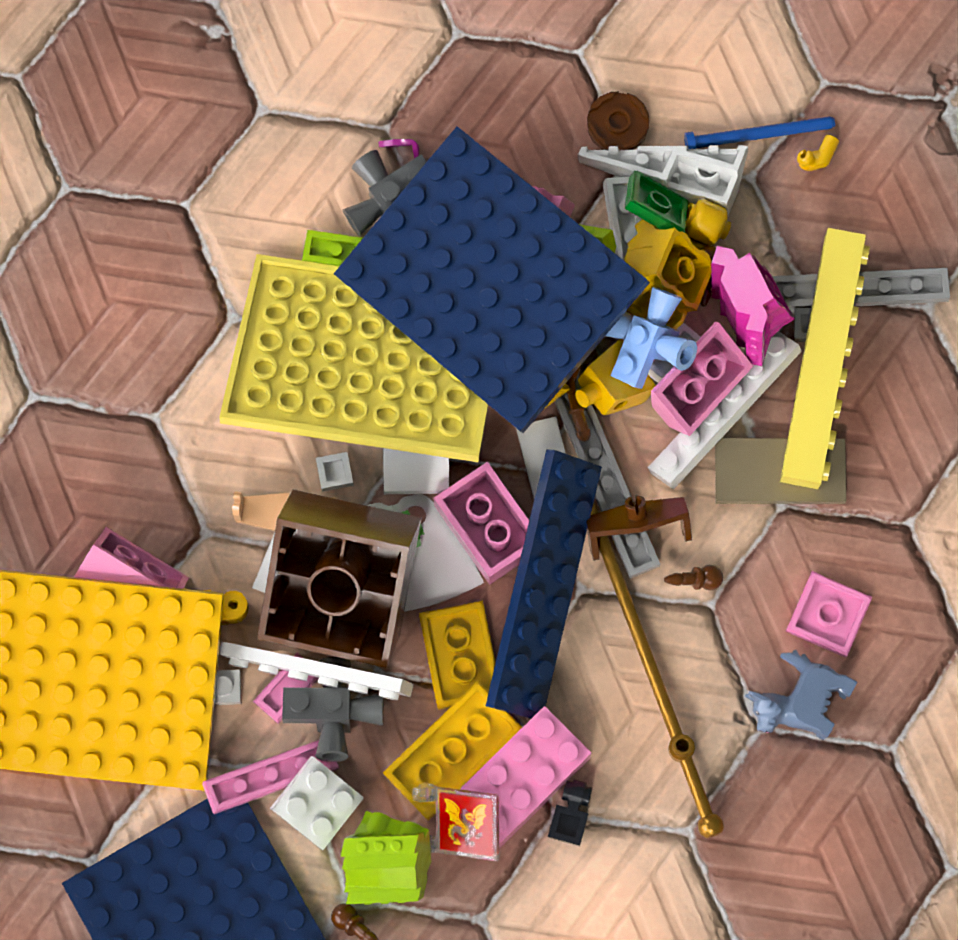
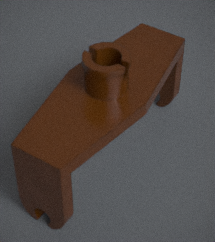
(637, 518)

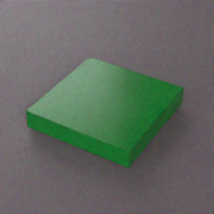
(655, 203)

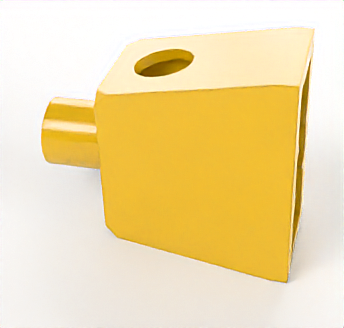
(606, 391)

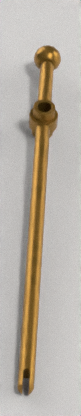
(709, 824)

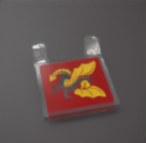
(464, 821)

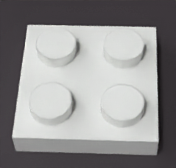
(316, 802)

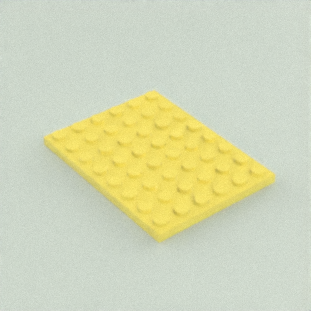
(337, 370)

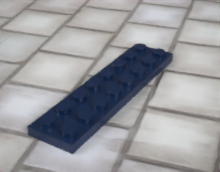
(543, 585)

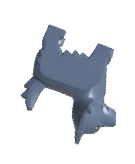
(807, 701)

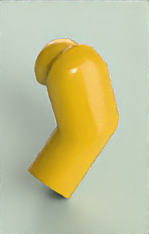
(820, 158)

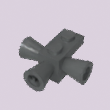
(383, 188)
(331, 712)

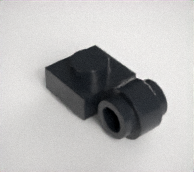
(569, 823)

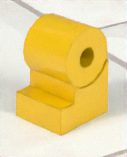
(234, 607)

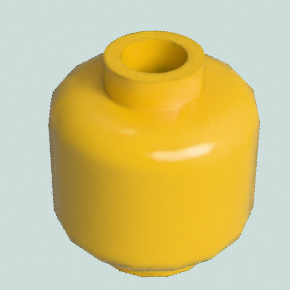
(707, 222)

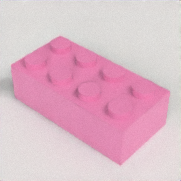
(529, 770)

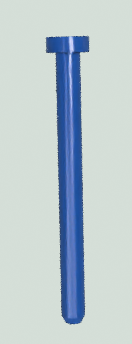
(756, 133)

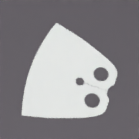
(440, 563)

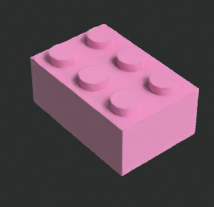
(485, 521)

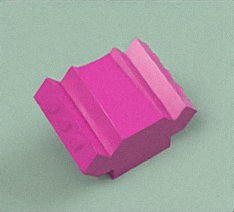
(748, 301)

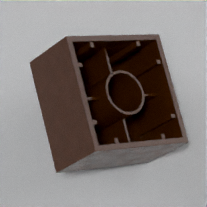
(338, 578)

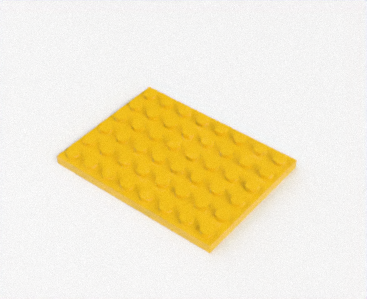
(107, 679)

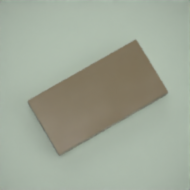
(752, 468)

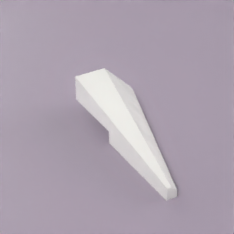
(692, 173)

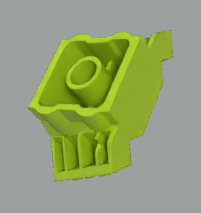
(386, 861)

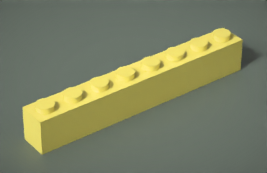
(823, 359)

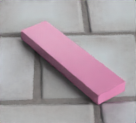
(259, 778)

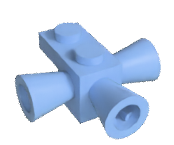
(650, 340)

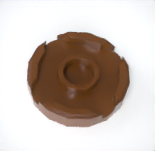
(618, 121)

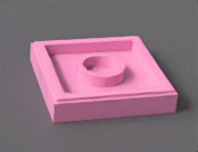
(829, 614)

